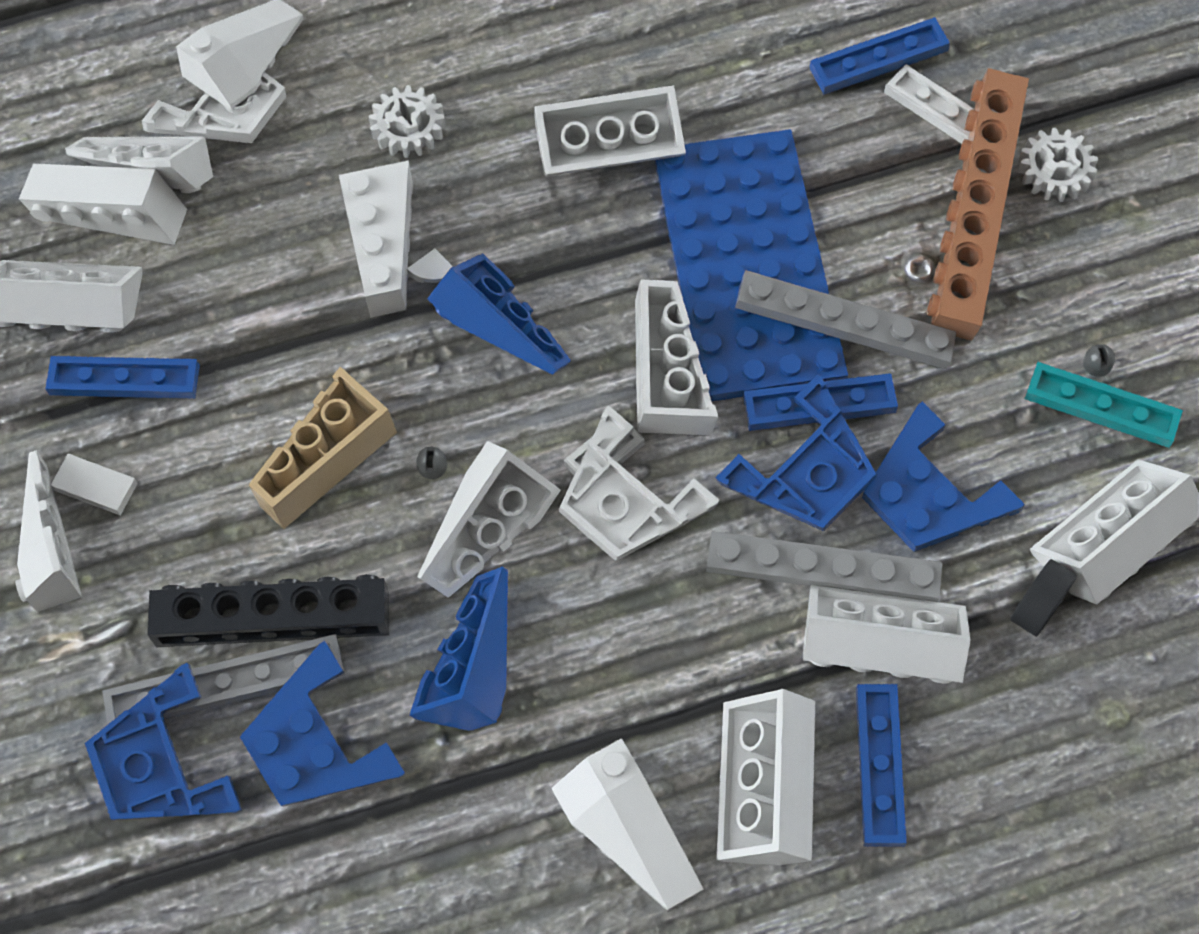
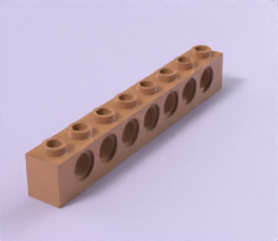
(1007, 96)

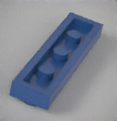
(879, 55)
(122, 377)
(854, 397)
(880, 766)

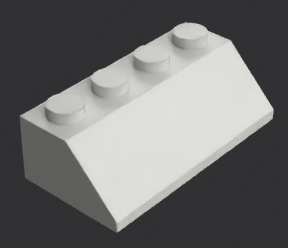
(609, 130)
(68, 295)
(1121, 528)
(886, 634)
(767, 779)

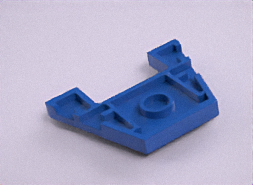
(819, 476)
(920, 499)
(298, 748)
(140, 766)

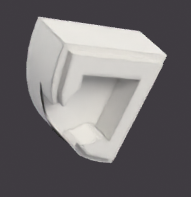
(429, 268)

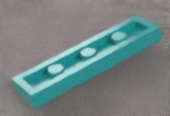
(1104, 404)

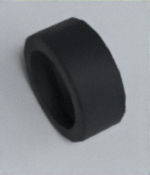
(1043, 597)

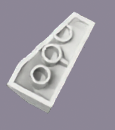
(236, 51)
(179, 160)
(489, 510)
(43, 553)
(620, 815)

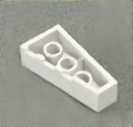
(105, 199)
(379, 223)
(669, 376)

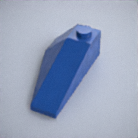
(481, 302)
(472, 672)

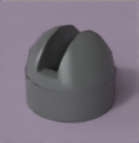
(1092, 360)
(439, 462)

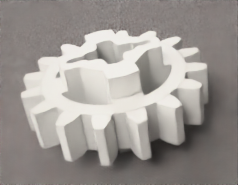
(392, 129)
(1057, 164)

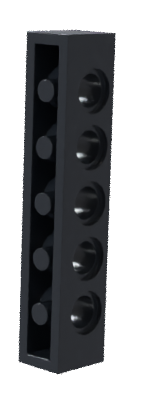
(287, 623)

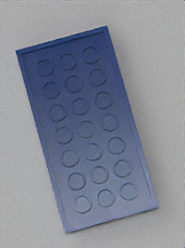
(739, 210)

